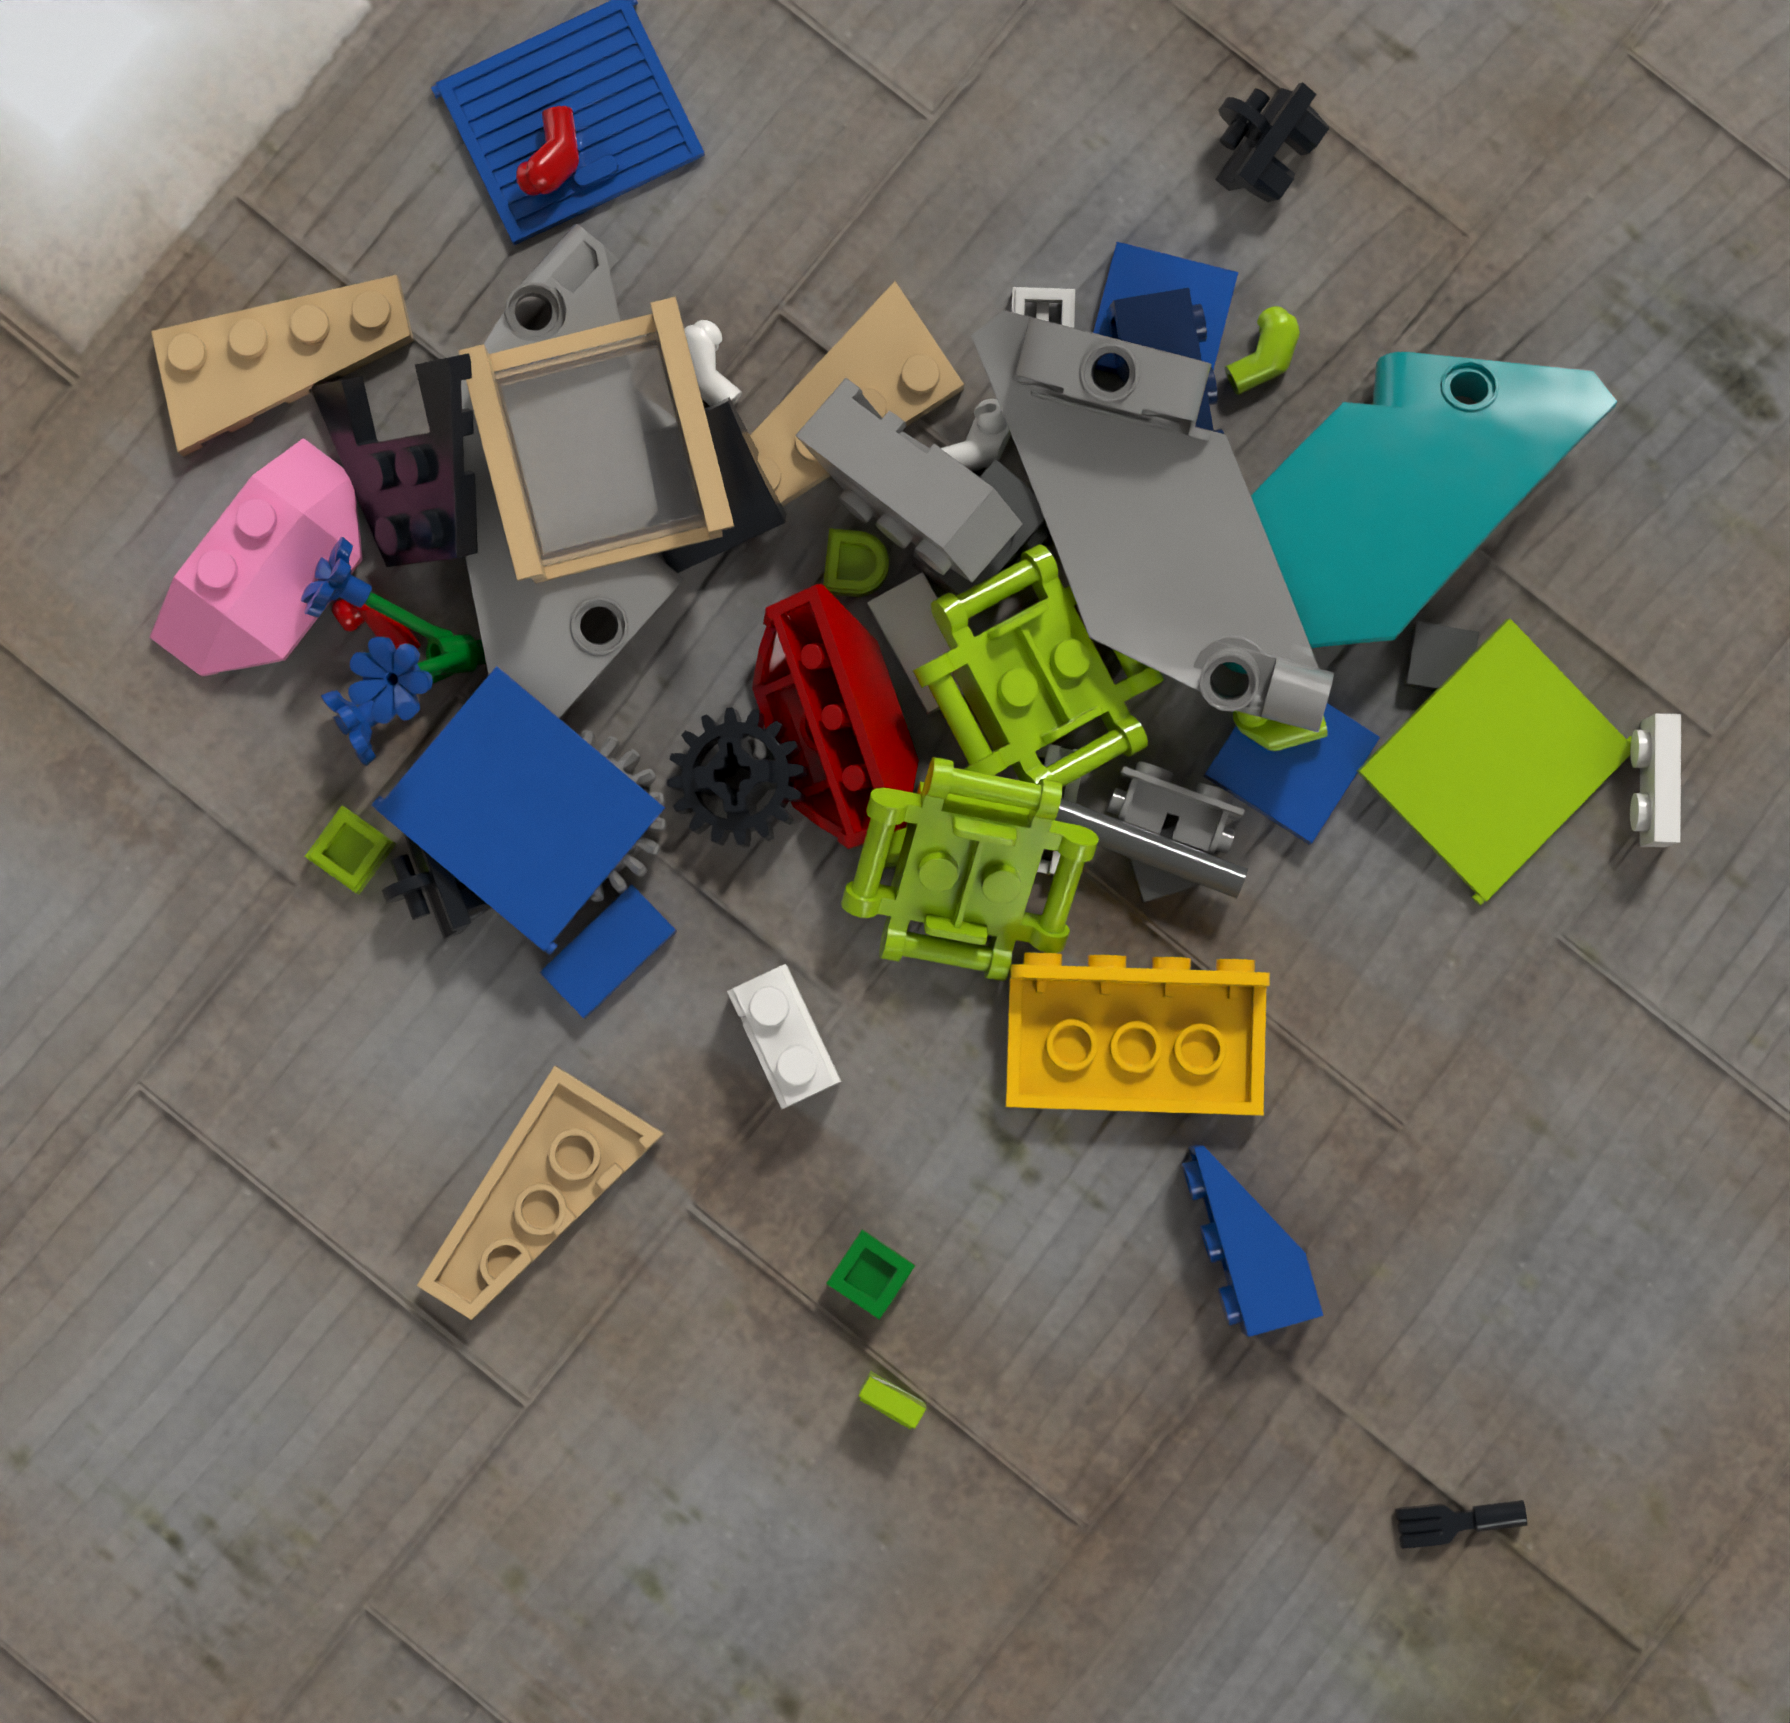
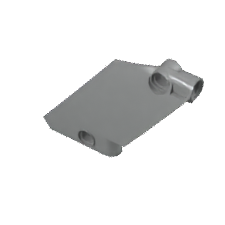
(1152, 515)
(531, 626)

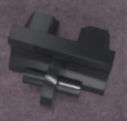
(1284, 119)
(450, 901)

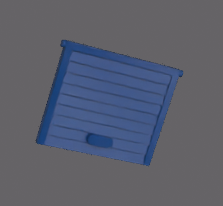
(621, 105)
(520, 809)

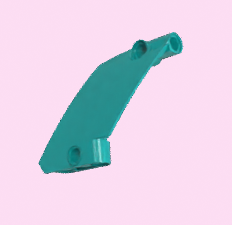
(1411, 486)

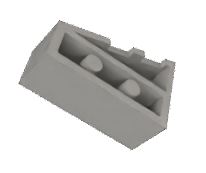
(909, 488)

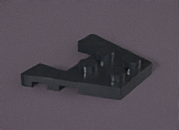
(413, 484)

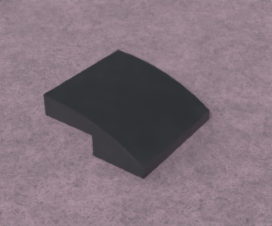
(748, 490)

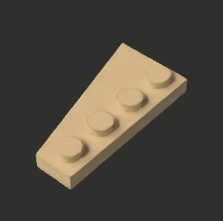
(885, 356)
(256, 358)
(544, 1179)

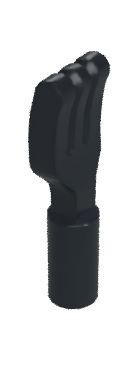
(1439, 1524)

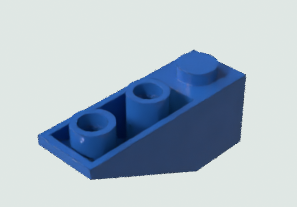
(1262, 1264)

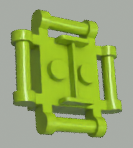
(1030, 678)
(968, 868)

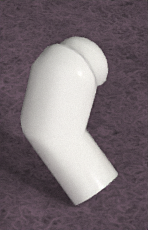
(703, 342)
(985, 439)

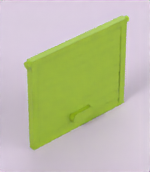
(1496, 760)

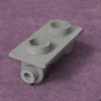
(1199, 812)

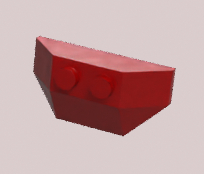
(835, 697)

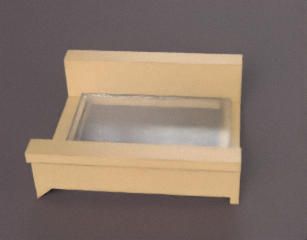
(598, 445)

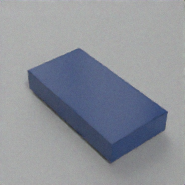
(608, 951)

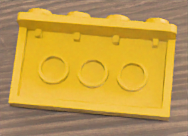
(1136, 1036)

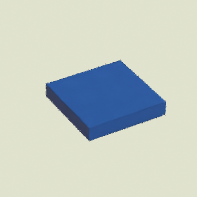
(1144, 271)
(1297, 783)

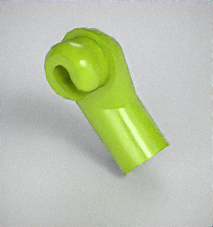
(1273, 353)
(1273, 734)

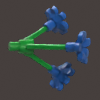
(388, 674)

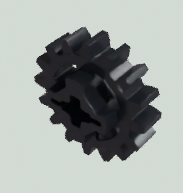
(710, 779)

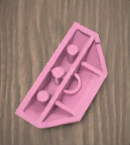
(245, 581)

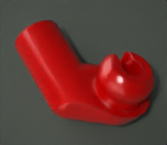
(555, 159)
(382, 626)

